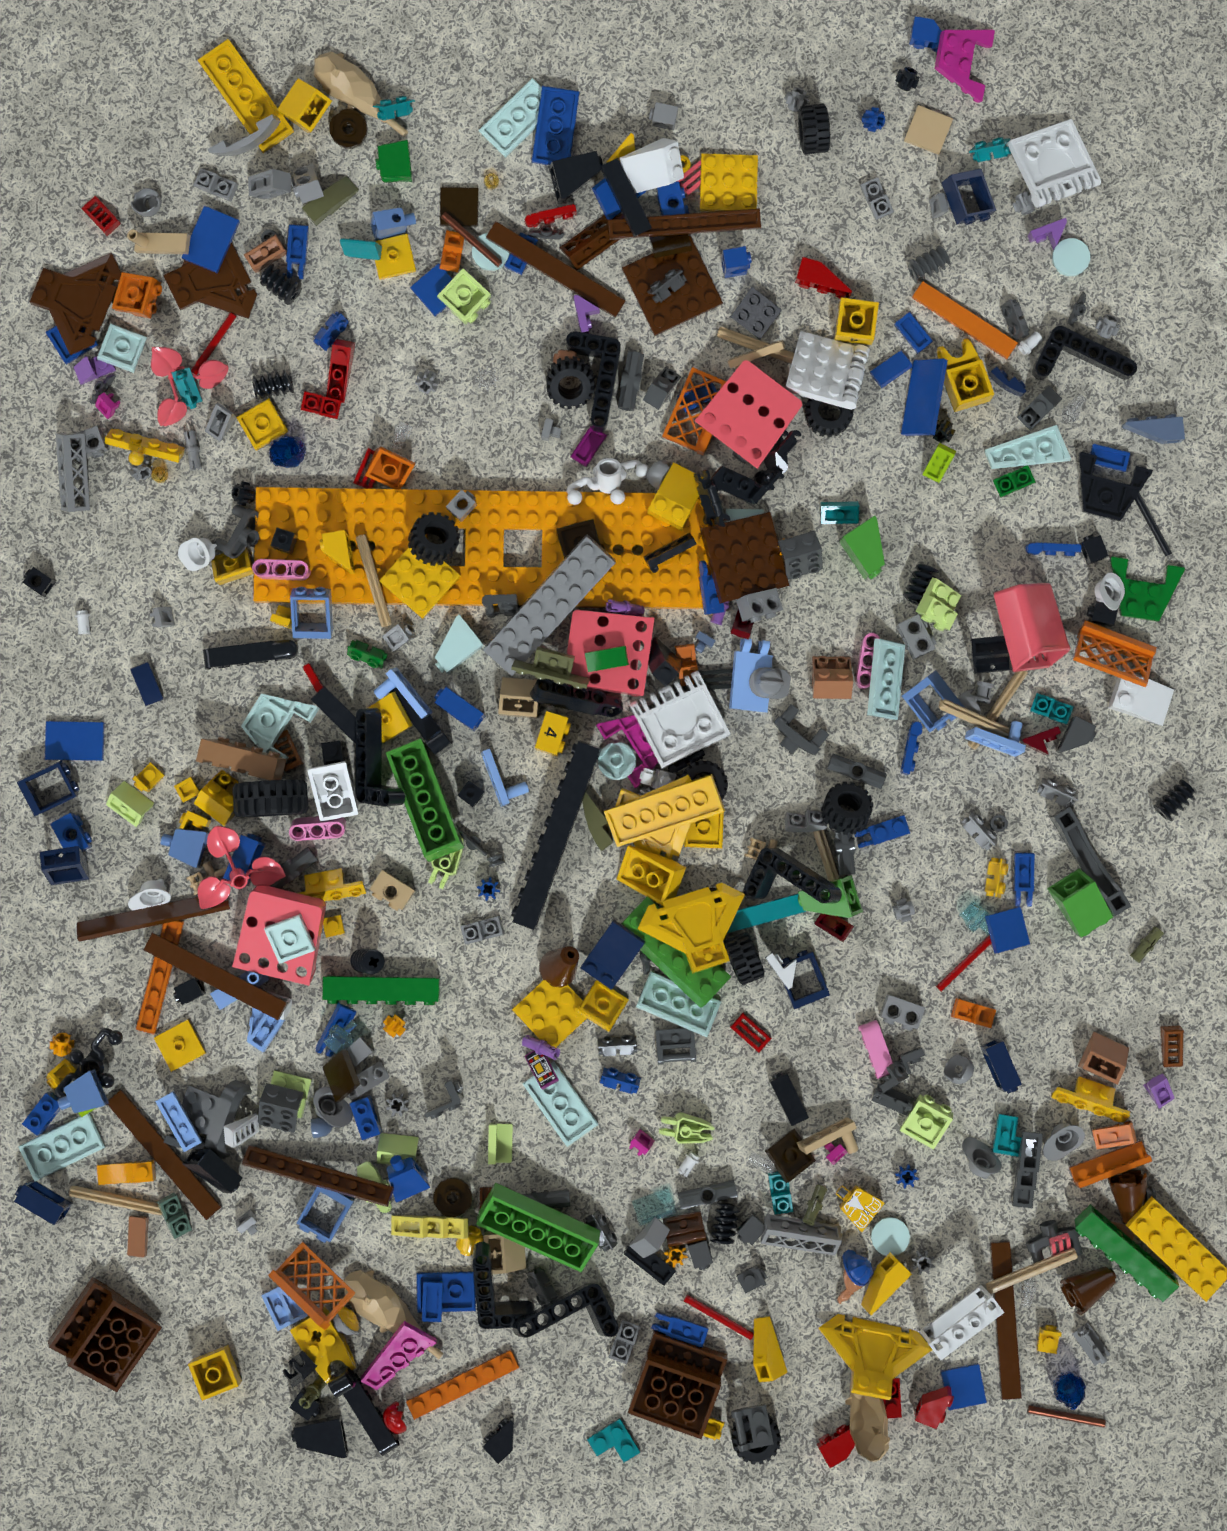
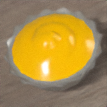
(346, 1322)

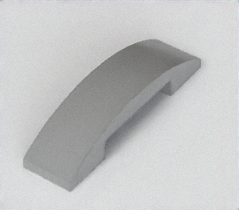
(266, 128)

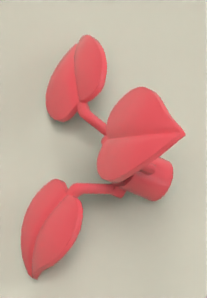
(168, 360)
(213, 891)

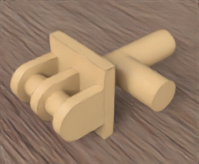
(761, 845)
(210, 872)

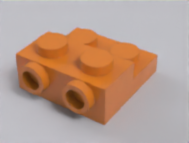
(137, 295)

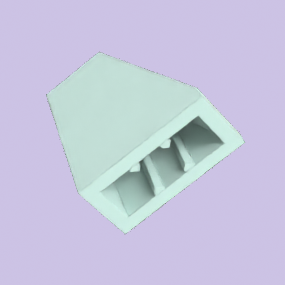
(457, 646)

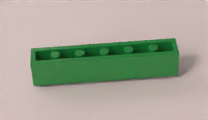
(381, 989)
(1126, 1253)

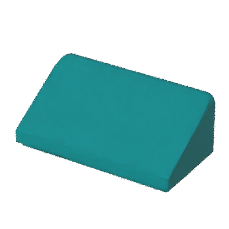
(361, 249)
(839, 512)

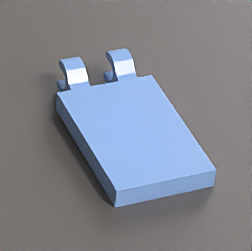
(743, 666)

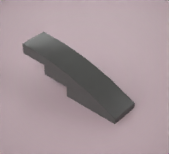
(1027, 1169)

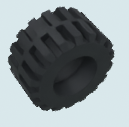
(814, 128)
(574, 396)
(823, 426)
(438, 526)
(709, 768)
(844, 820)
(744, 958)
(761, 1453)

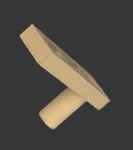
(160, 242)
(755, 354)
(839, 1129)

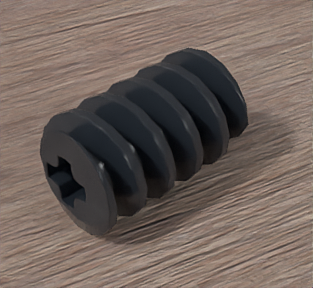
(278, 285)
(272, 384)
(919, 583)
(1175, 800)
(367, 961)
(725, 1224)

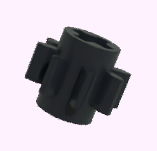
(907, 79)
(944, 431)
(243, 493)

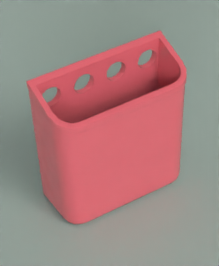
(750, 413)
(1031, 626)
(601, 631)
(268, 906)

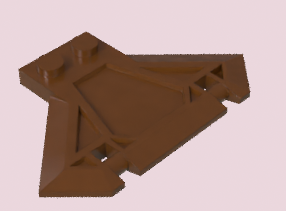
(196, 284)
(78, 299)

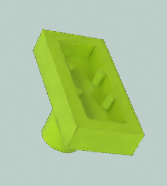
(939, 462)

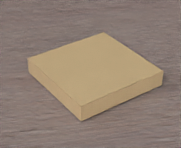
(928, 130)

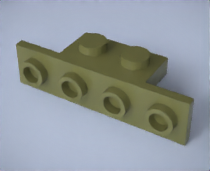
(552, 666)

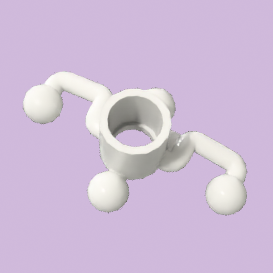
(607, 479)

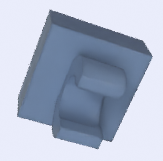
(704, 641)

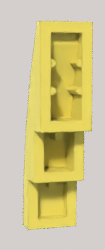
(429, 1226)

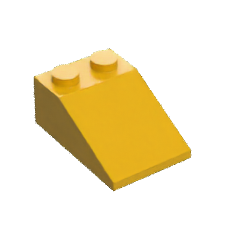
(675, 497)
(651, 874)

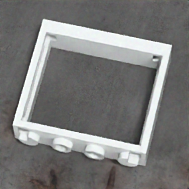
(961, 1322)

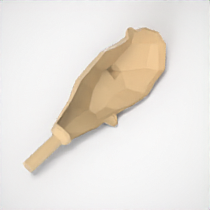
(350, 86)
(380, 1304)
(868, 1425)

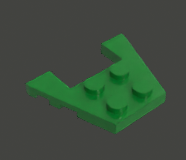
(1142, 598)

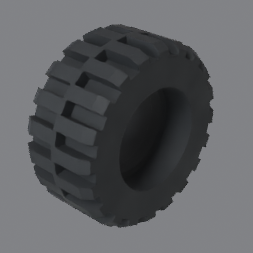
(270, 798)

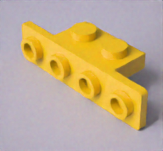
(331, 886)
(1092, 1097)

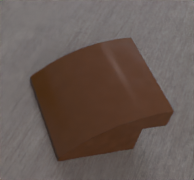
(104, 1335)
(678, 1384)

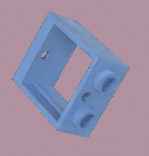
(311, 630)
(920, 707)
(322, 1234)

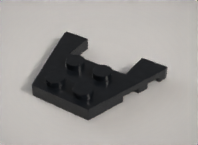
(1105, 496)

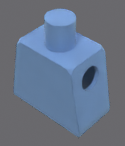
(384, 225)
(186, 846)
(84, 1094)

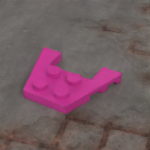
(956, 56)
(636, 738)

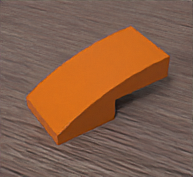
(452, 251)
(687, 655)
(973, 1013)

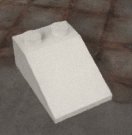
(653, 165)
(1141, 702)
(333, 791)

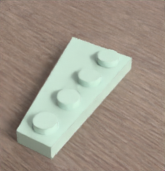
(1033, 449)

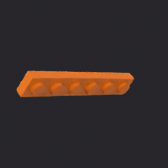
(462, 1384)

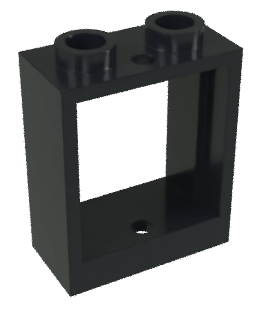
(984, 658)

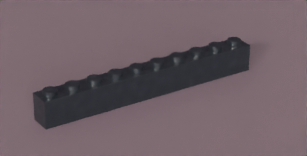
(557, 834)

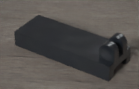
(669, 551)
(652, 1265)

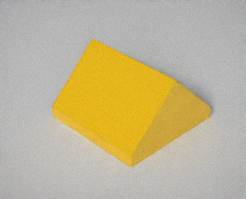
(228, 569)

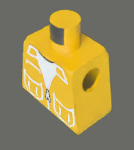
(859, 1205)

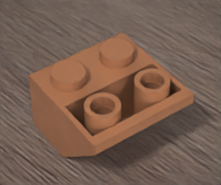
(832, 677)
(1104, 1058)

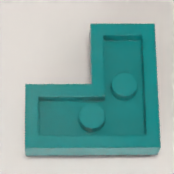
(1005, 1136)
(617, 1436)

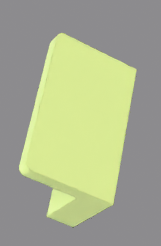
(129, 803)
(500, 1143)
(393, 1145)

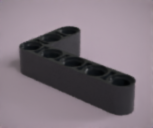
(1082, 353)
(604, 375)
(427, 727)
(370, 762)
(759, 885)
(568, 1309)
(491, 1313)
(348, 1383)

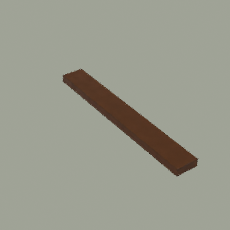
(690, 224)
(555, 269)
(145, 918)
(215, 976)
(163, 1154)
(318, 1176)
(1006, 1324)

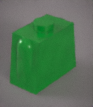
(394, 162)

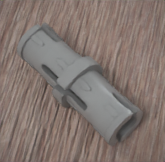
(192, 450)

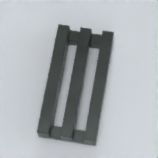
(711, 672)

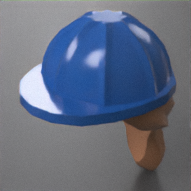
(856, 1274)

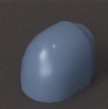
(320, 1127)

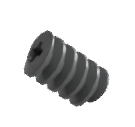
(928, 262)

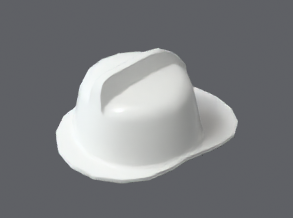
(196, 553)
(1110, 591)
(150, 894)

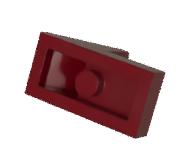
(740, 628)
(1036, 741)
(834, 926)

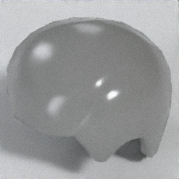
(140, 199)
(658, 472)
(969, 701)
(964, 1075)

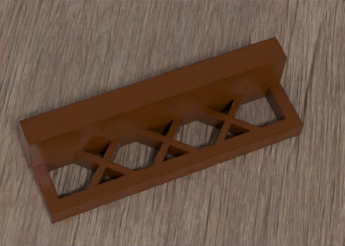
(592, 246)

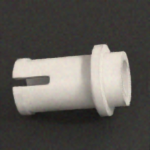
(1026, 346)
(83, 622)
(688, 1163)

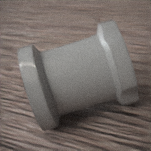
(984, 691)

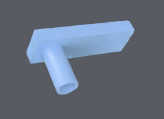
(397, 680)
(1009, 746)
(503, 794)
(223, 999)
(178, 1121)

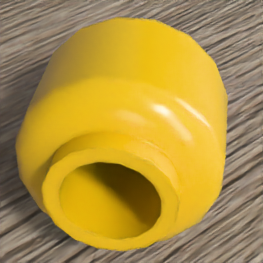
(466, 1245)

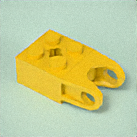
(967, 371)
(324, 1351)

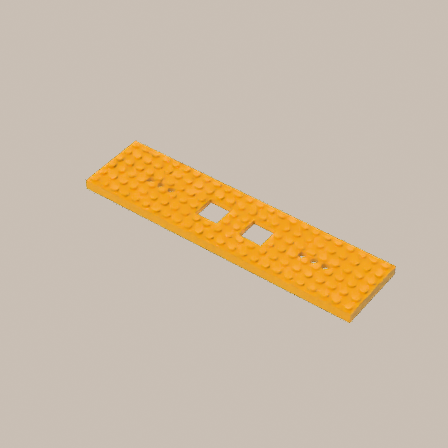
(389, 515)

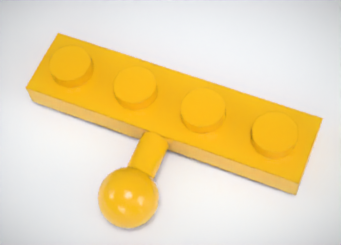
(142, 445)

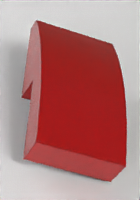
(321, 405)

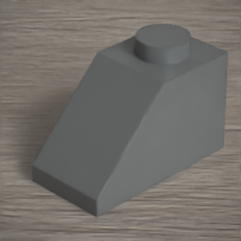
(1077, 734)

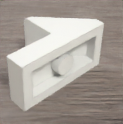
(785, 974)

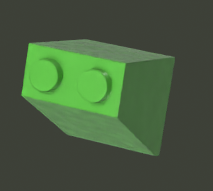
(865, 548)
(1080, 902)
(846, 907)

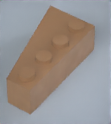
(241, 758)

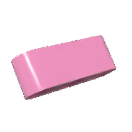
(272, 566)
(862, 669)
(310, 833)
(876, 1047)

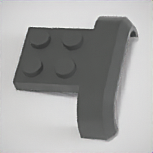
(211, 1113)

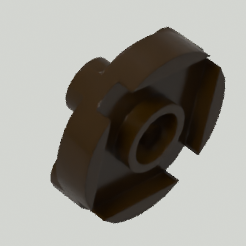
(341, 120)
(445, 1205)

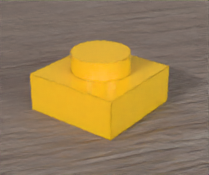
(187, 789)
(333, 926)

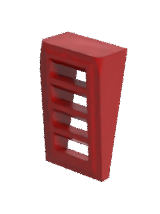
(109, 227)

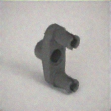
(243, 535)
(792, 739)
(1050, 1229)

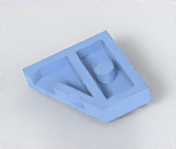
(262, 1029)
(282, 1308)

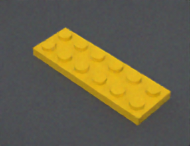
(243, 92)
(664, 810)
(1178, 1249)

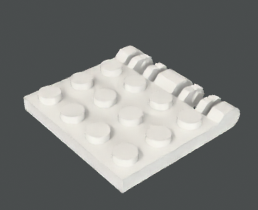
(1055, 161)
(827, 370)
(682, 722)

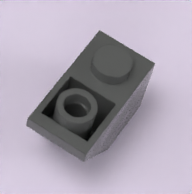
(661, 387)
(1039, 407)

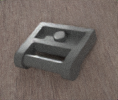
(507, 604)
(675, 1039)
(759, 1427)

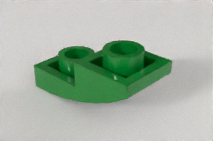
(1014, 481)
(606, 658)

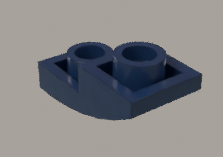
(1013, 386)
(146, 683)

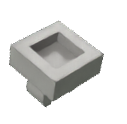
(939, 205)
(549, 430)
(163, 617)
(247, 1222)

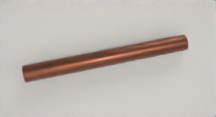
(471, 239)
(1066, 1416)

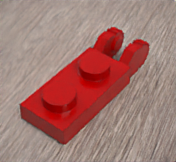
(550, 215)

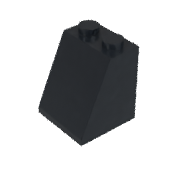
(573, 173)

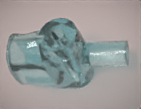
(975, 918)
(339, 1037)

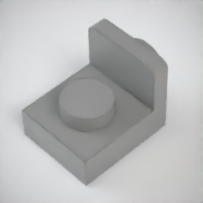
(399, 635)

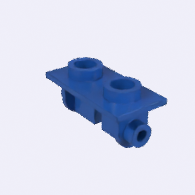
(337, 324)
(612, 1077)

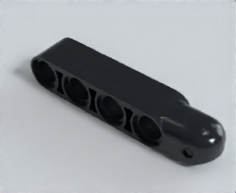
(248, 653)
(580, 700)

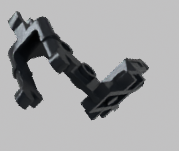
(741, 486)

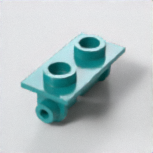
(400, 105)
(983, 150)
(187, 387)

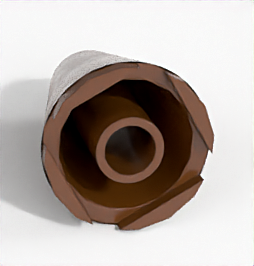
(559, 966)
(1129, 1192)
(1087, 1288)

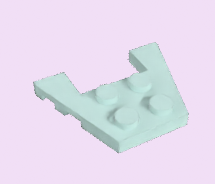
(270, 718)

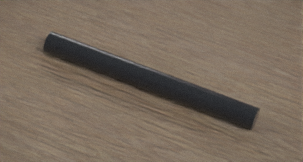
(1152, 525)

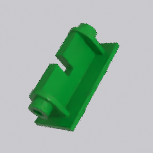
(374, 658)

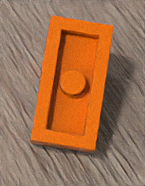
(1114, 1135)

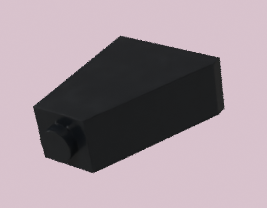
(663, 662)
(788, 1098)
(213, 1170)
(322, 1436)

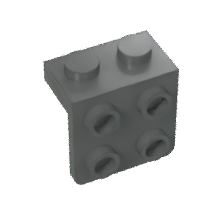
(801, 555)
(455, 1091)
(279, 1107)

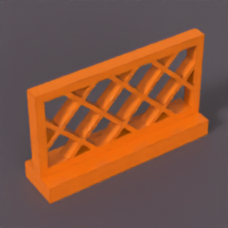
(705, 437)
(1117, 644)
(304, 1300)

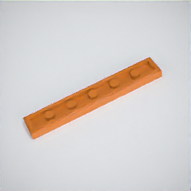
(964, 320)
(158, 982)

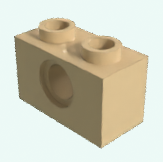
(386, 880)

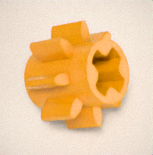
(394, 1025)
(62, 1044)
(674, 1260)

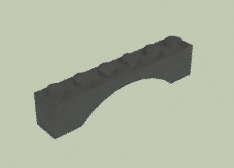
(1078, 844)

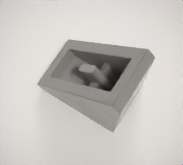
(220, 422)
(650, 1238)

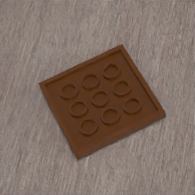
(686, 303)
(744, 557)

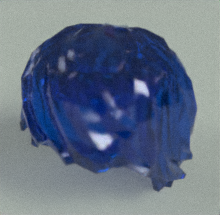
(283, 452)
(1069, 1389)

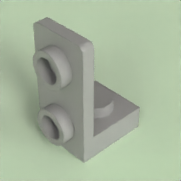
(369, 1078)

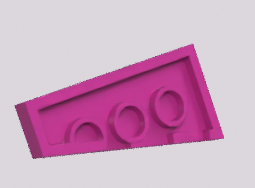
(401, 1349)

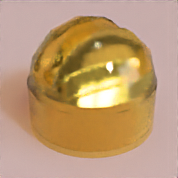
(487, 181)
(162, 471)

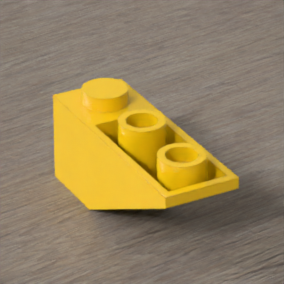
(885, 1281)
(766, 1351)

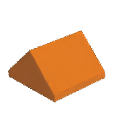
(389, 468)

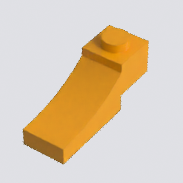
(126, 1172)

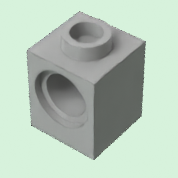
(663, 116)
(459, 513)
(359, 1051)

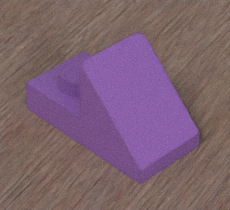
(1052, 230)
(584, 309)
(91, 369)
(1159, 1090)

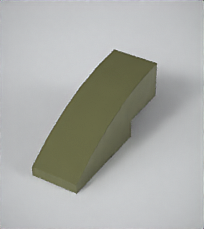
(333, 199)
(595, 822)

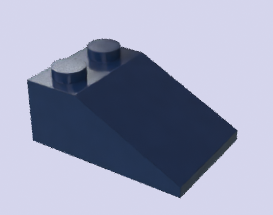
(612, 954)

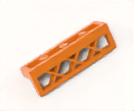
(1109, 1164)

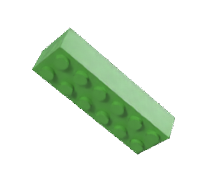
(425, 800)
(674, 963)
(538, 1227)

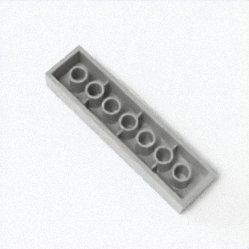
(550, 604)

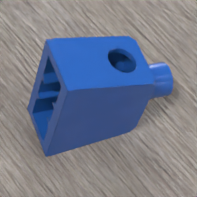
(406, 1178)

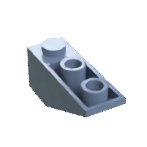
(1161, 430)

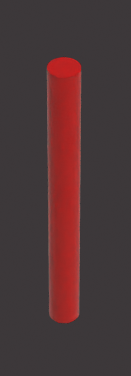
(213, 343)
(964, 964)
(718, 1317)

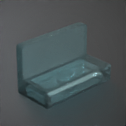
(652, 1205)

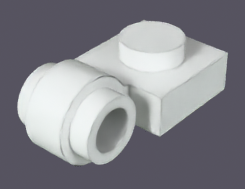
(658, 778)

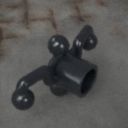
(98, 1055)

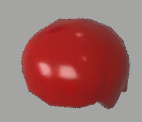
(393, 1419)

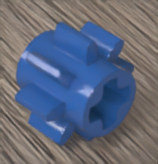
(873, 119)
(489, 883)
(909, 1181)

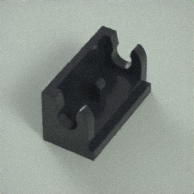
(302, 1368)

